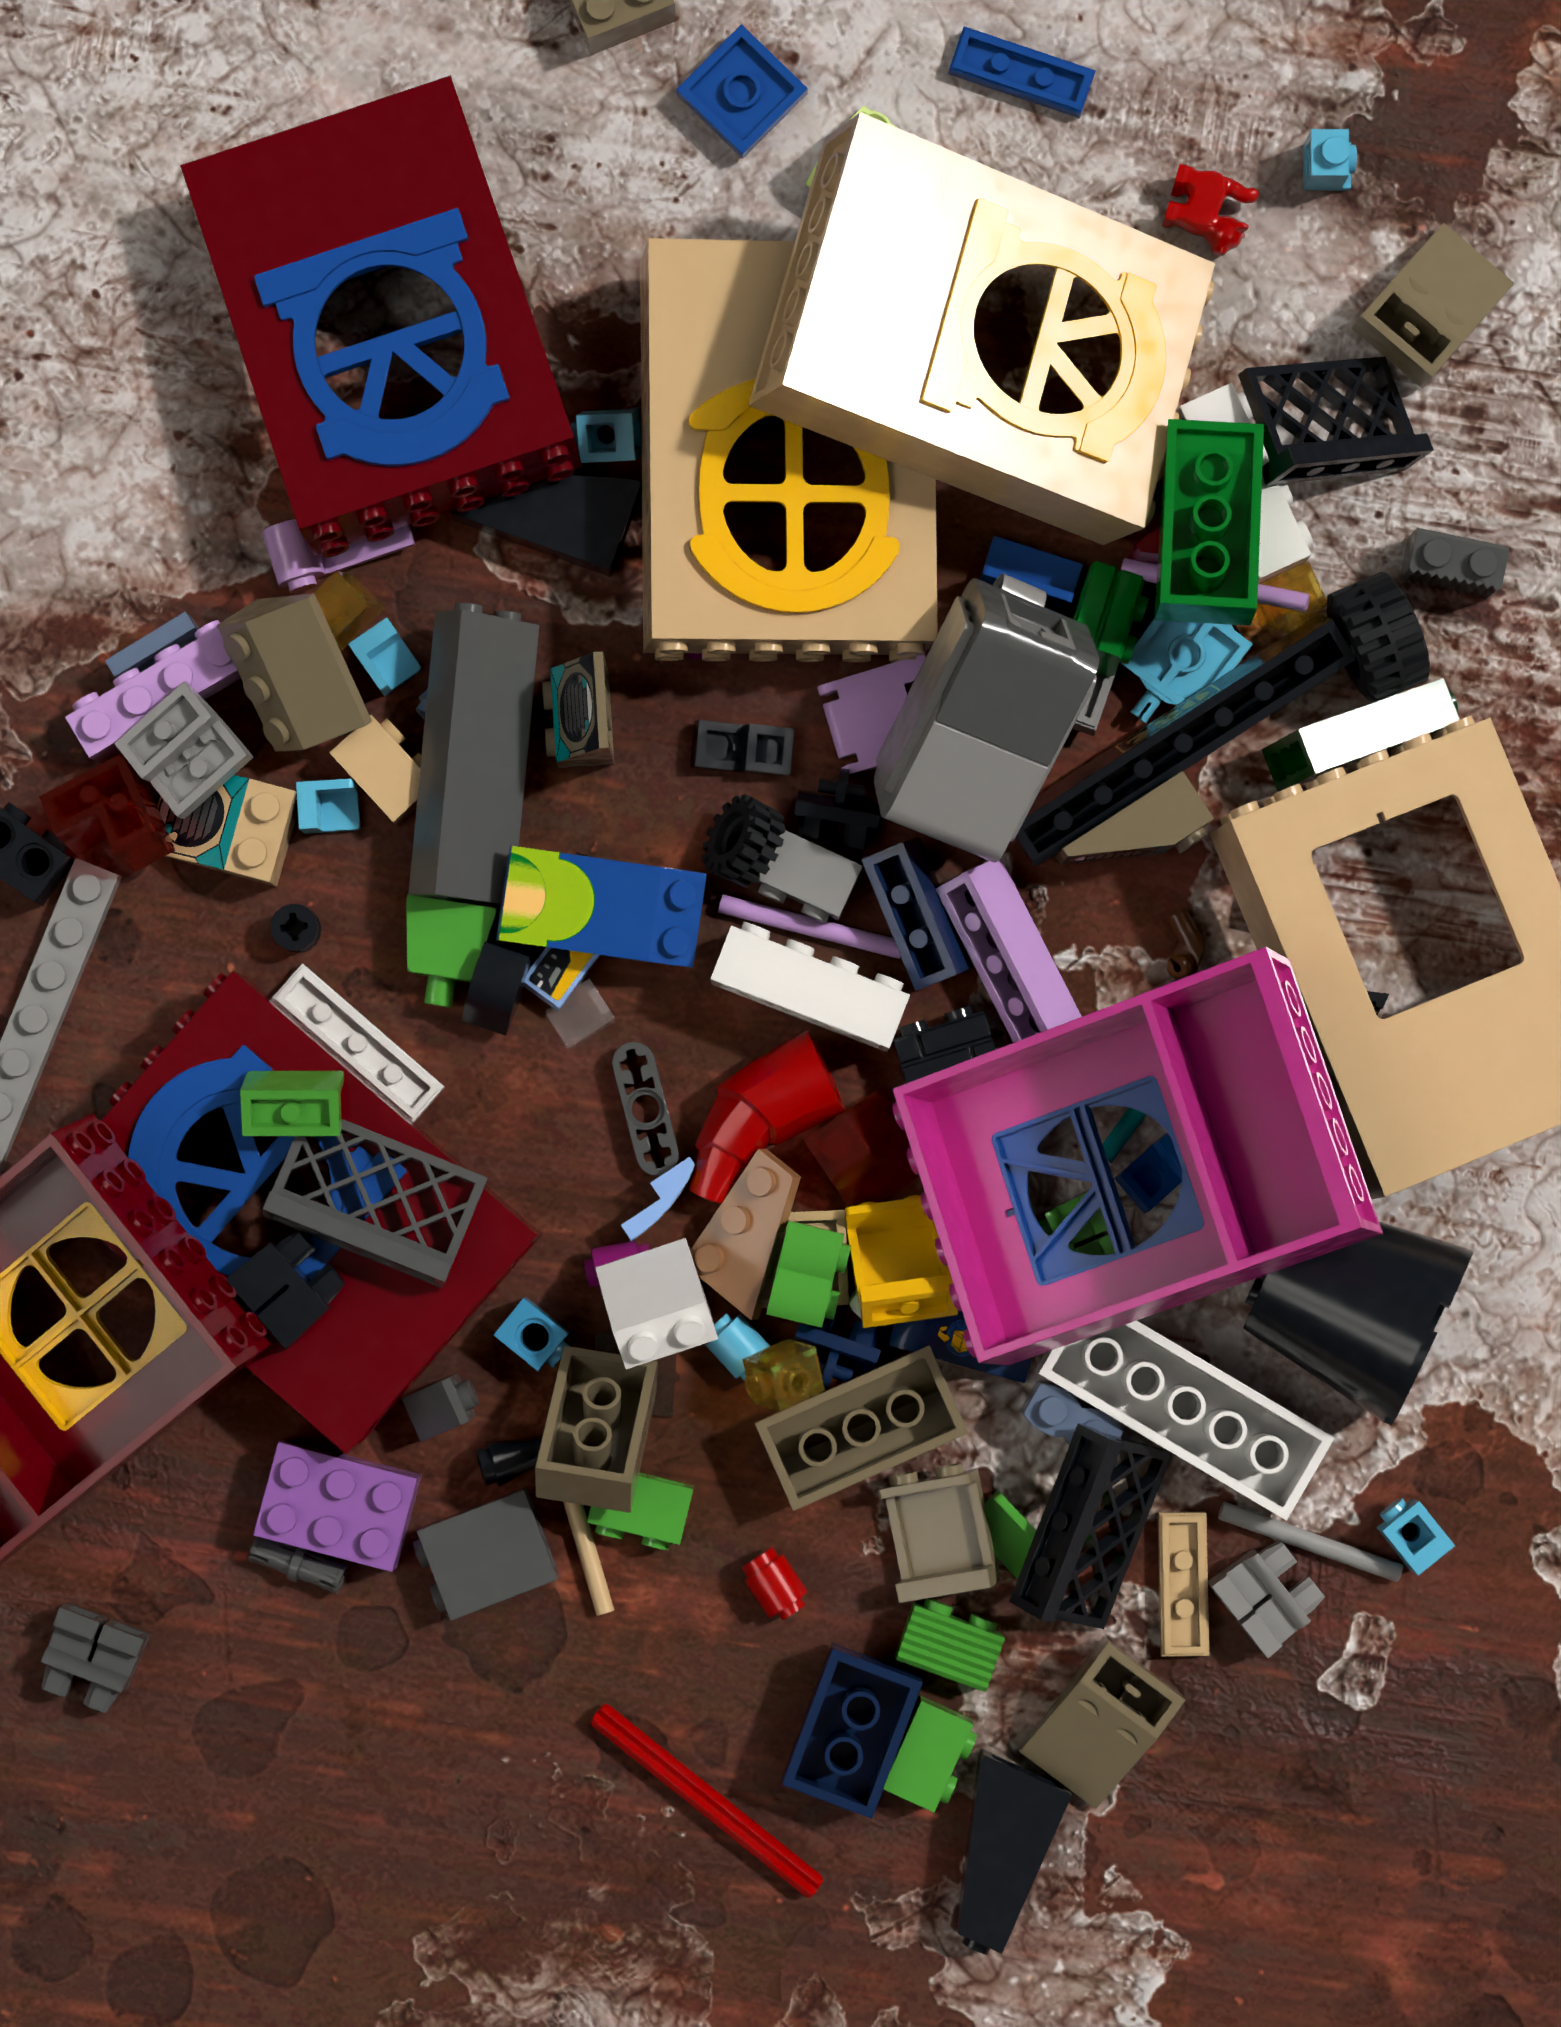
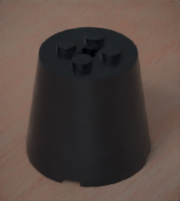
(1361, 1313)

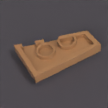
(742, 1236)

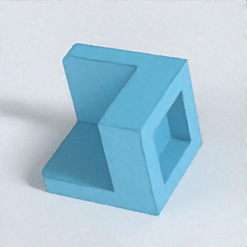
(385, 656)
(328, 806)

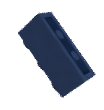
(916, 914)

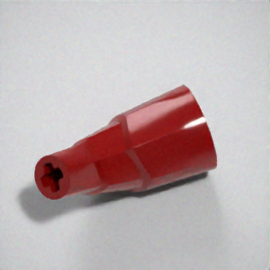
(763, 1106)

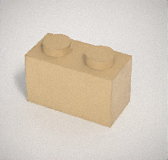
(382, 767)

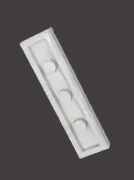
(358, 1043)

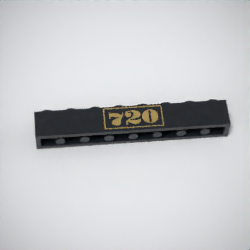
(1183, 736)

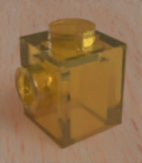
(1297, 579)
(783, 1375)

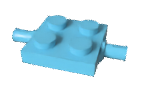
(1182, 659)

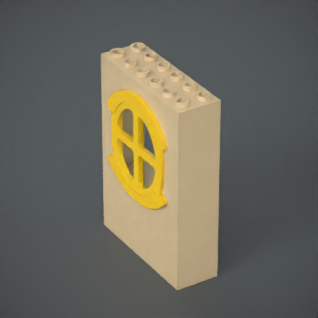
(701, 349)

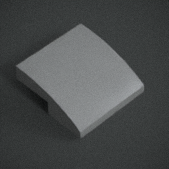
(183, 750)

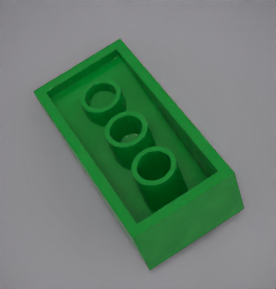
(1210, 522)

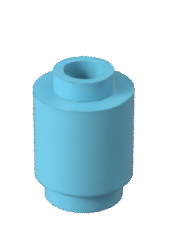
(735, 1342)

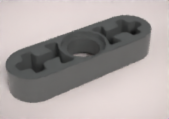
(625, 1077)

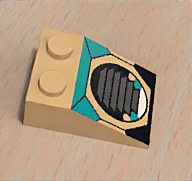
(236, 830)

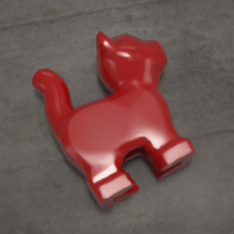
(1205, 199)

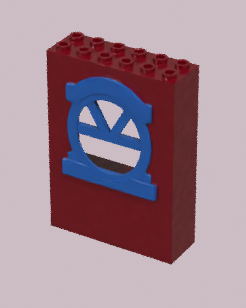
(341, 202)
(382, 1321)

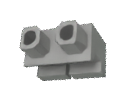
(1261, 1601)

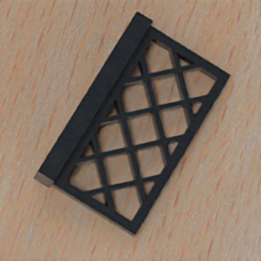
(1343, 452)
(1073, 1519)

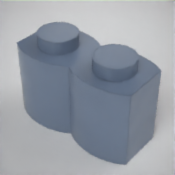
(1058, 1413)

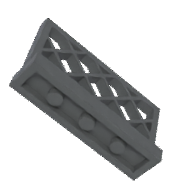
(366, 1238)

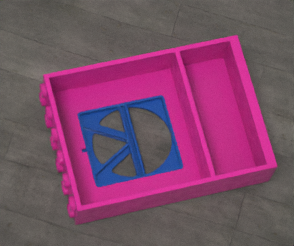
(1252, 1118)

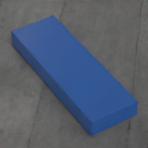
(1021, 72)

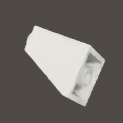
(656, 1303)

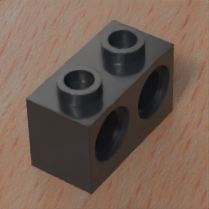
(19, 850)

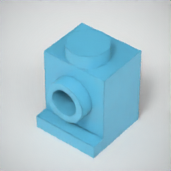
(1328, 160)
(627, 432)
(1426, 1546)

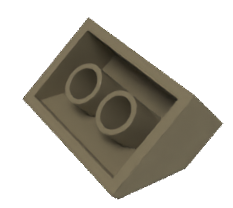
(293, 671)

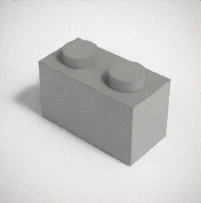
(810, 877)

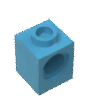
(512, 1334)

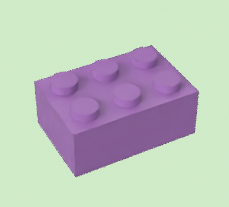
(337, 1505)

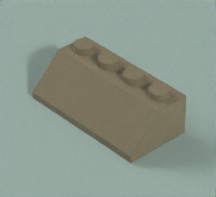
(861, 1428)

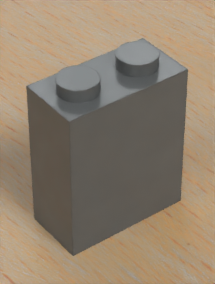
(486, 1554)

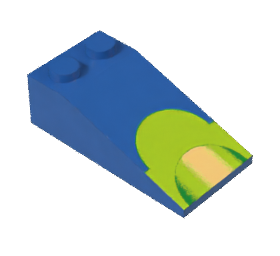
(601, 906)

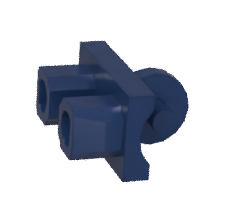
(839, 1355)

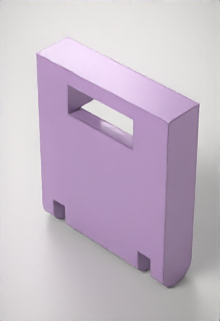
(867, 709)

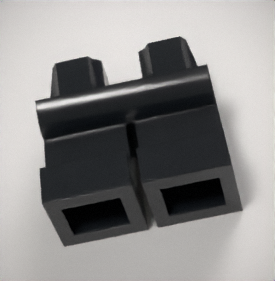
(301, 1303)

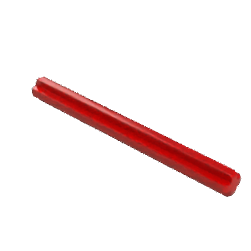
(707, 1800)

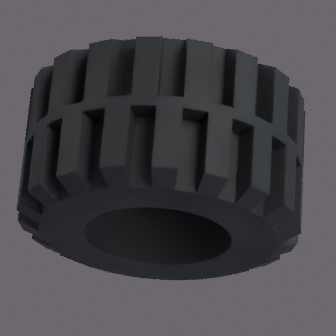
(1382, 636)

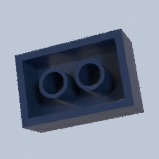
(851, 1730)

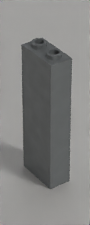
(473, 754)

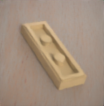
(1183, 1583)

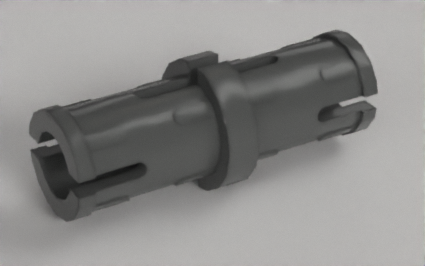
(298, 1564)

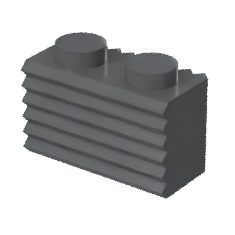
(1454, 563)

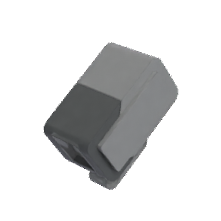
(985, 717)

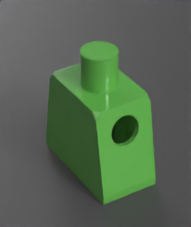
(445, 943)

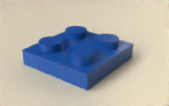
(742, 91)

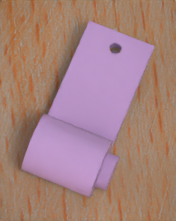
(299, 569)

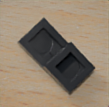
(742, 748)

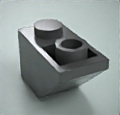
(441, 1406)

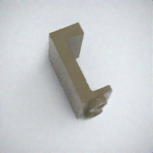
(940, 1533)

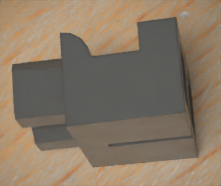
(72, 1651)

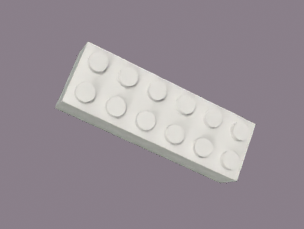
(1193, 1412)

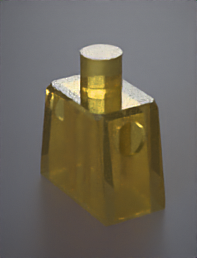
(347, 606)

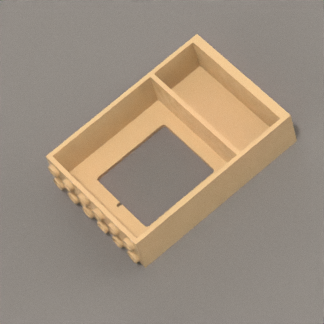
(1463, 1066)

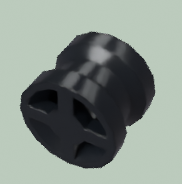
(305, 935)

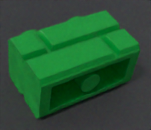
(1108, 607)

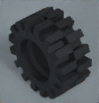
(743, 840)

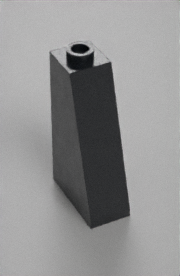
(568, 519)
(1006, 1843)

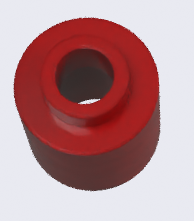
(774, 1584)

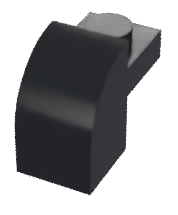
(497, 983)

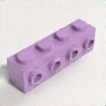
(105, 719)
(1007, 950)

